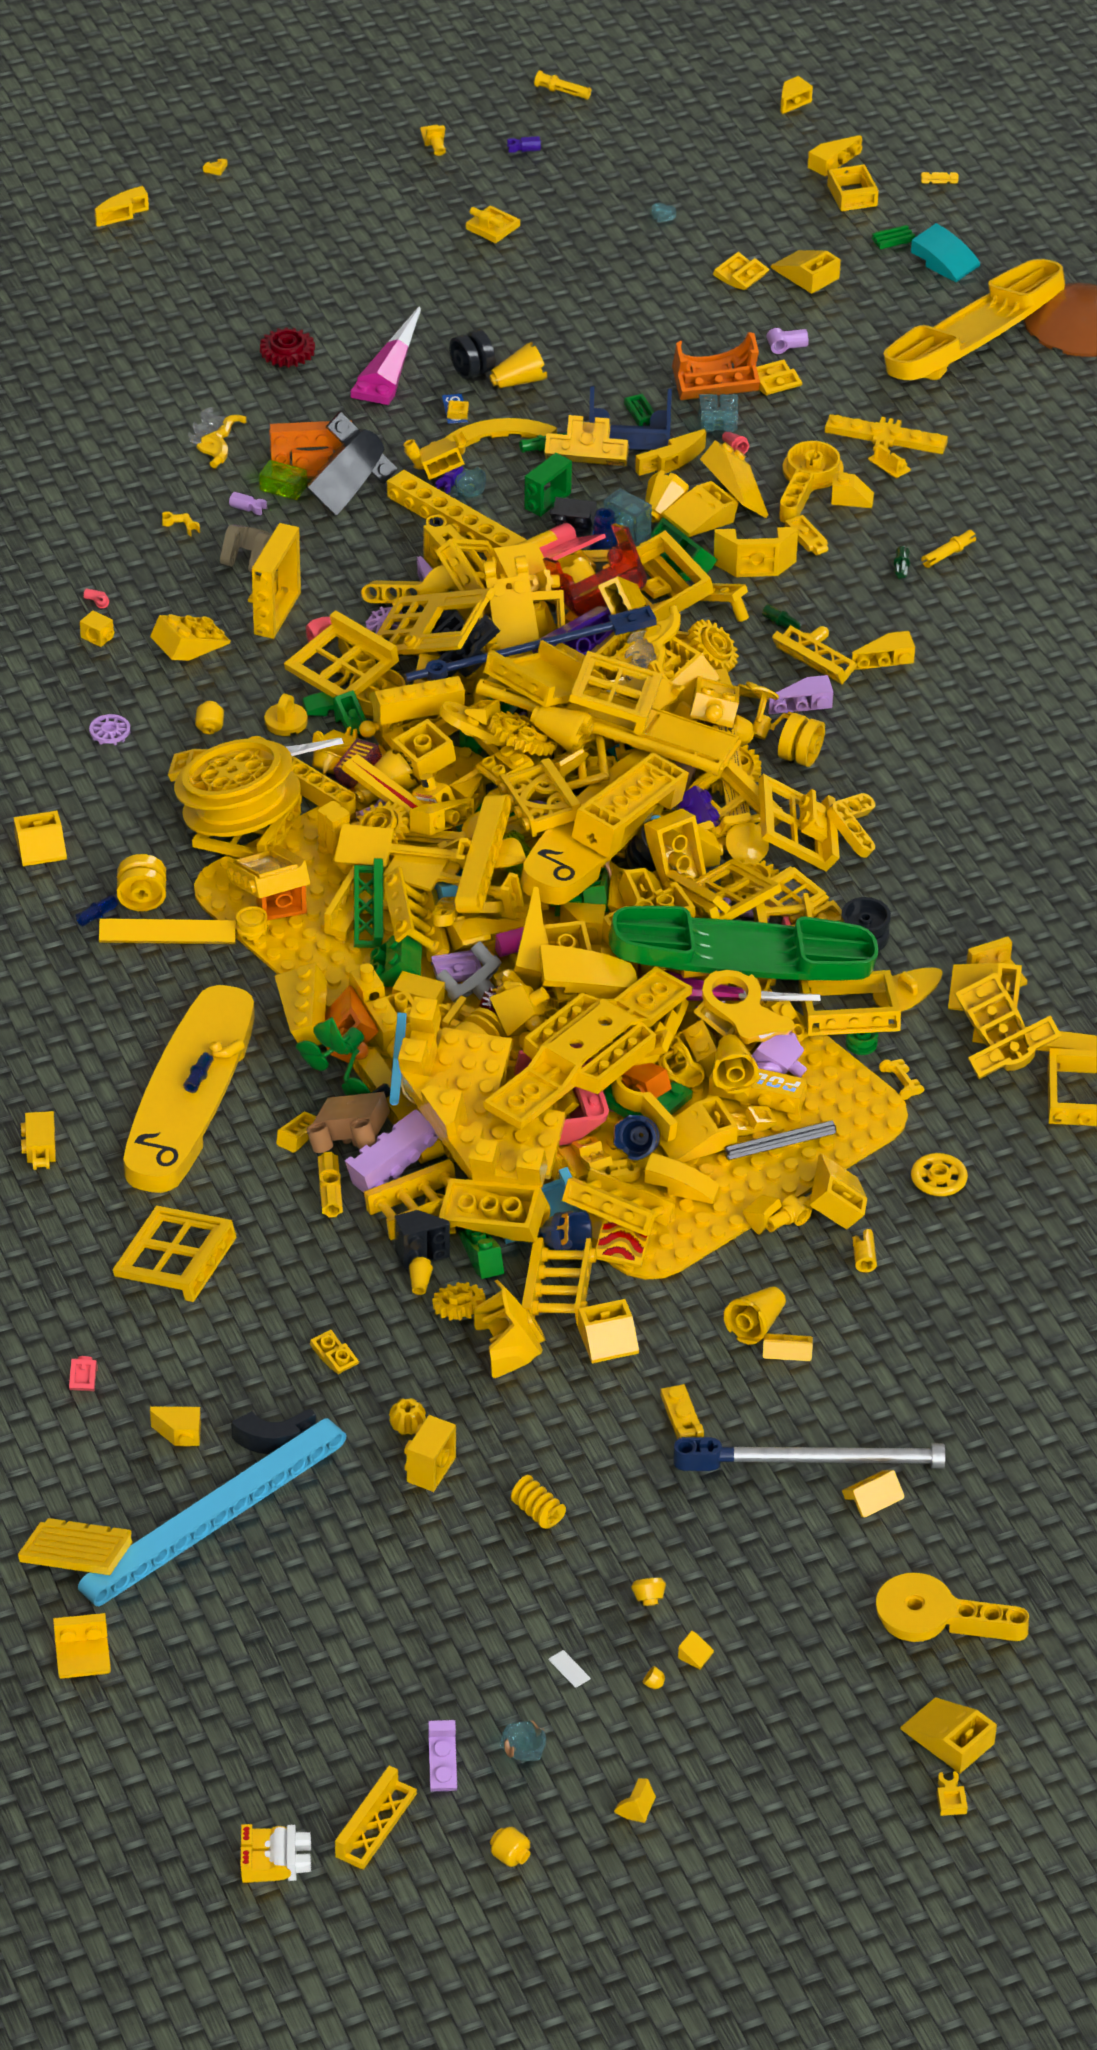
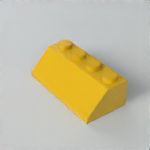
(416, 699)

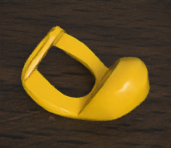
(692, 1074)

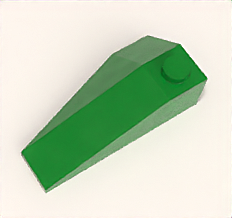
(696, 552)

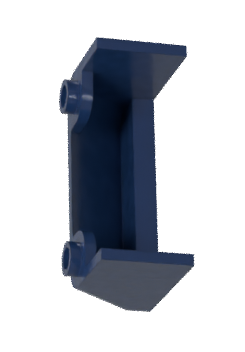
(639, 437)

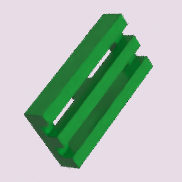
(893, 237)
(636, 409)

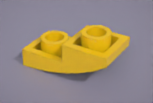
(333, 1353)

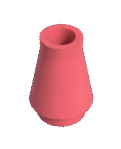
(736, 441)

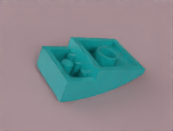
(944, 253)

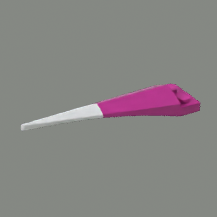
(381, 377)
(731, 993)

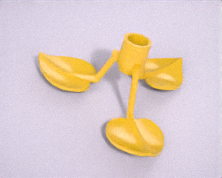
(762, 722)
(510, 852)

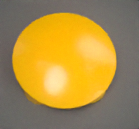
(746, 841)

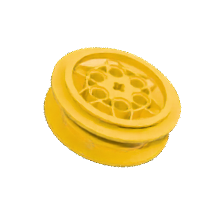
(237, 787)

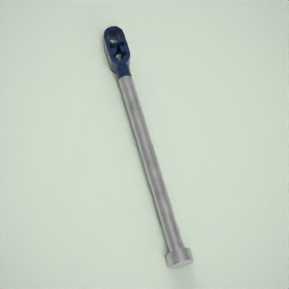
(708, 1453)

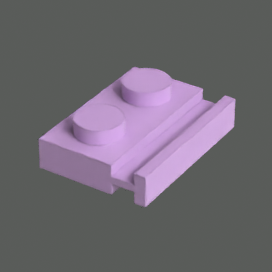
(459, 964)

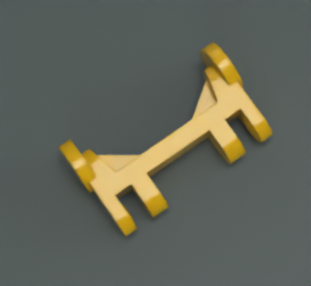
(911, 1087)

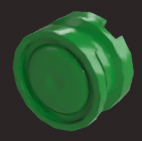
(862, 1043)

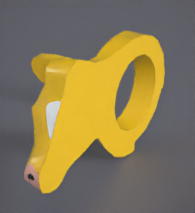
(749, 1018)

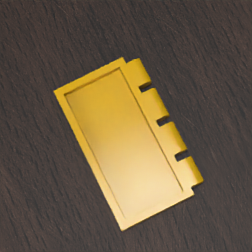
(76, 1546)

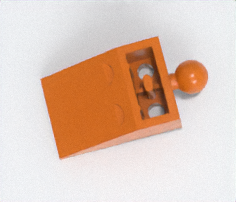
(350, 1012)

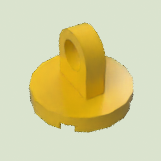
(286, 717)

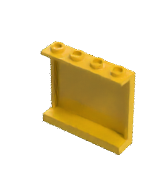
(541, 676)

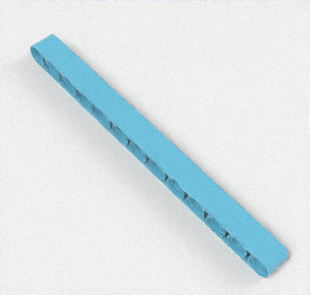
(214, 1510)

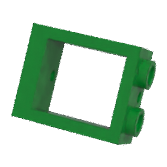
(555, 470)

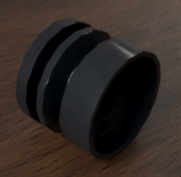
(638, 852)

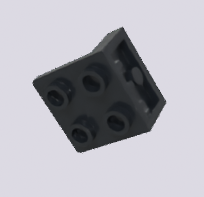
(574, 511)

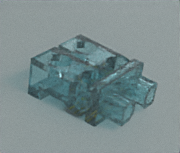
(718, 418)

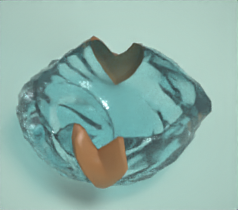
(523, 1741)

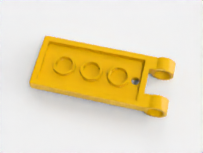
(512, 608)

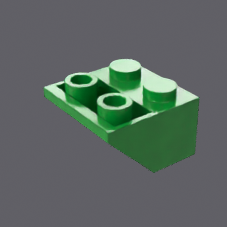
(395, 957)

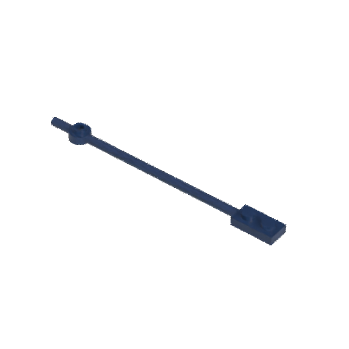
(619, 623)

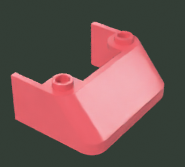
(586, 1117)

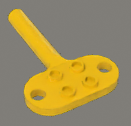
(455, 715)

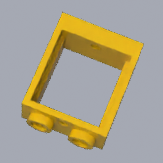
(853, 198)

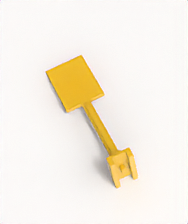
(363, 843)
(426, 872)

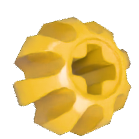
(407, 1416)

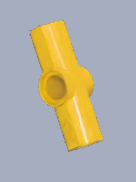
(330, 1184)

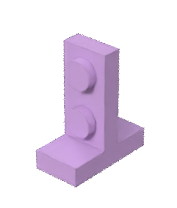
(442, 1755)

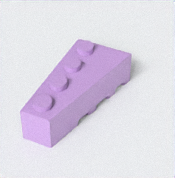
(391, 1152)

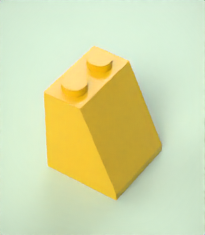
(505, 561)

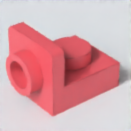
(83, 1374)

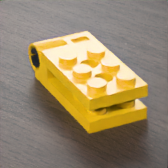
(435, 534)

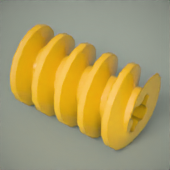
(537, 1502)

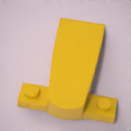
(585, 971)
(1002, 1028)
(665, 1031)

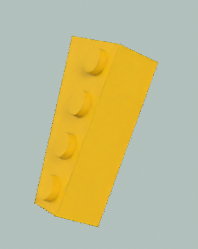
(303, 1000)

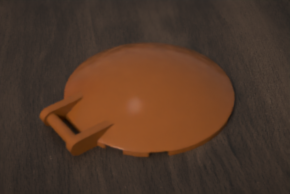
(1068, 321)

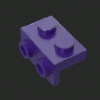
(698, 803)

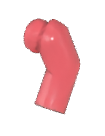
(99, 597)

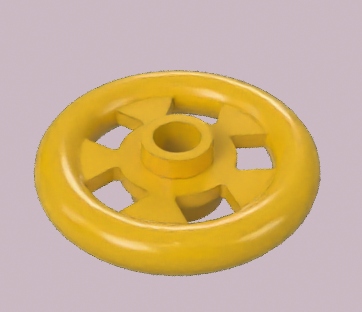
(939, 1174)

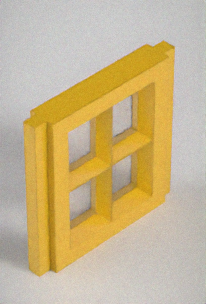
(793, 886)

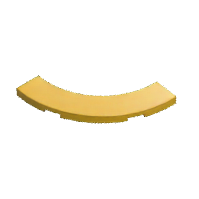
(503, 427)

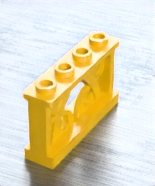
(537, 778)

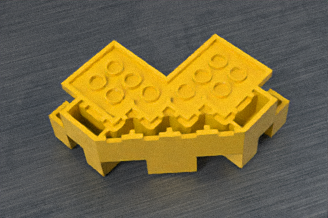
(450, 1093)

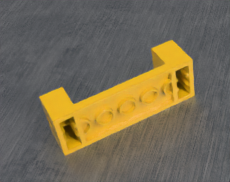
(604, 817)

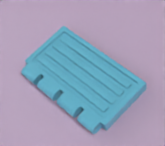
(396, 1072)

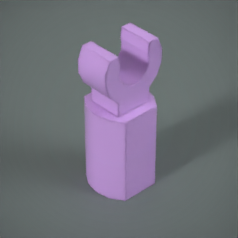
(247, 503)

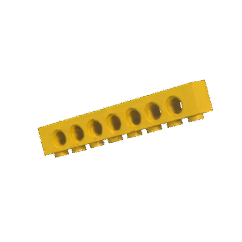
(430, 501)

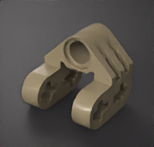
(246, 538)

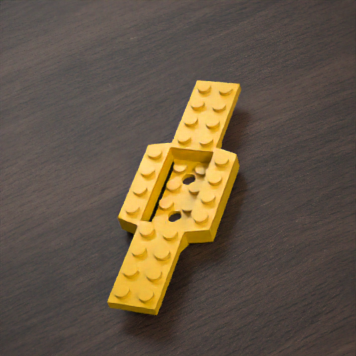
(558, 1066)

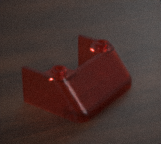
(586, 594)

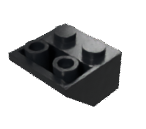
(421, 1236)

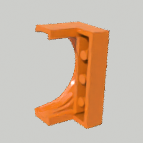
(715, 372)
(289, 436)

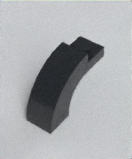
(268, 1436)

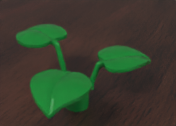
(330, 1036)

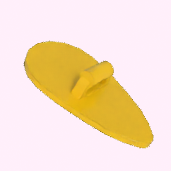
(911, 987)

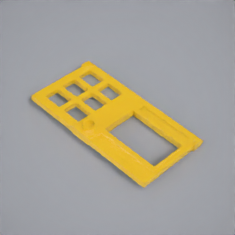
(419, 638)

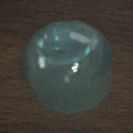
(471, 482)

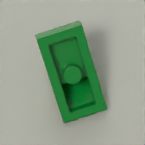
(348, 711)

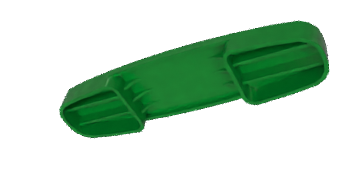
(766, 950)

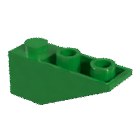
(483, 1253)

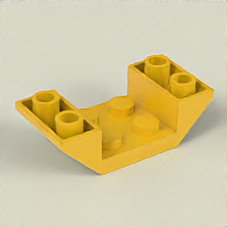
(755, 556)

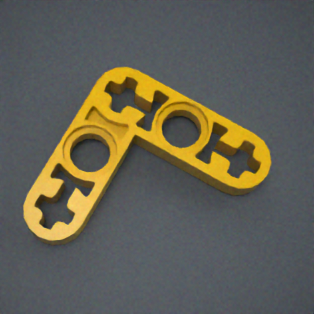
(845, 818)
(446, 912)

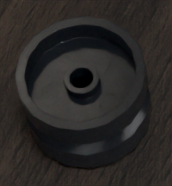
(472, 354)
(871, 915)

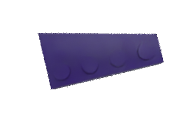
(594, 617)

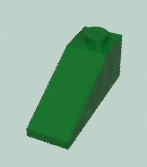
(599, 890)

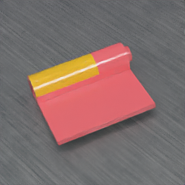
(562, 541)

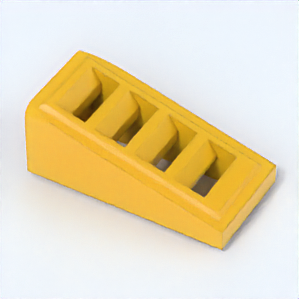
(294, 1134)

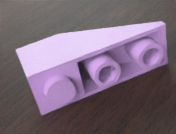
(804, 695)

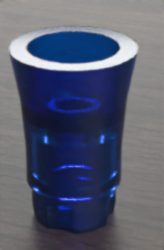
(602, 525)

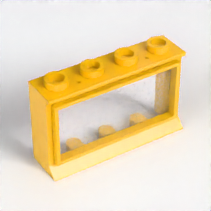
(268, 872)

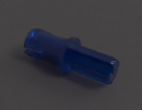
(96, 910)
(198, 1073)

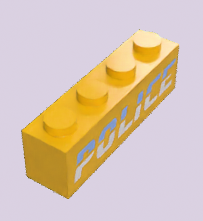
(771, 1090)

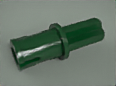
(901, 562)
(780, 617)

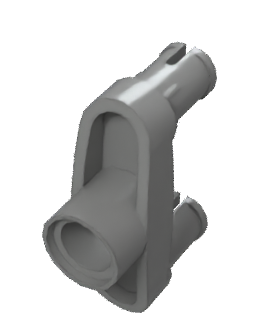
(479, 981)

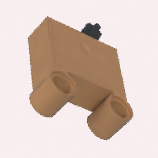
(350, 1119)

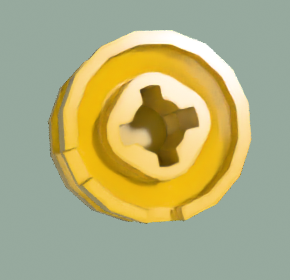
(251, 922)

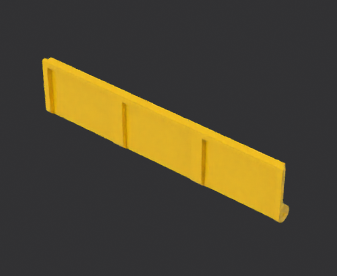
(663, 733)

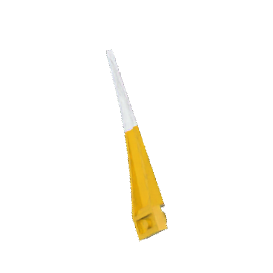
(183, 758)

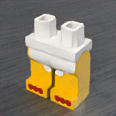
(273, 1853)

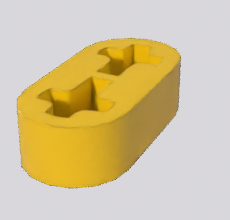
(621, 1171)

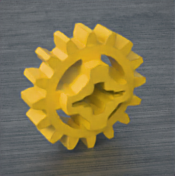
(457, 1300)

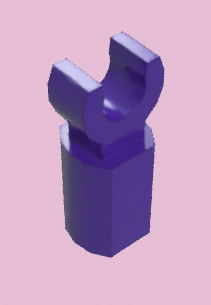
(524, 144)
(448, 479)

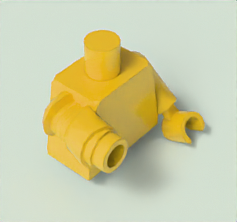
(438, 456)
(519, 1007)

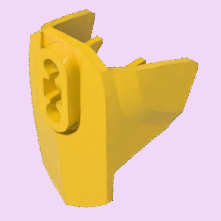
(513, 1330)

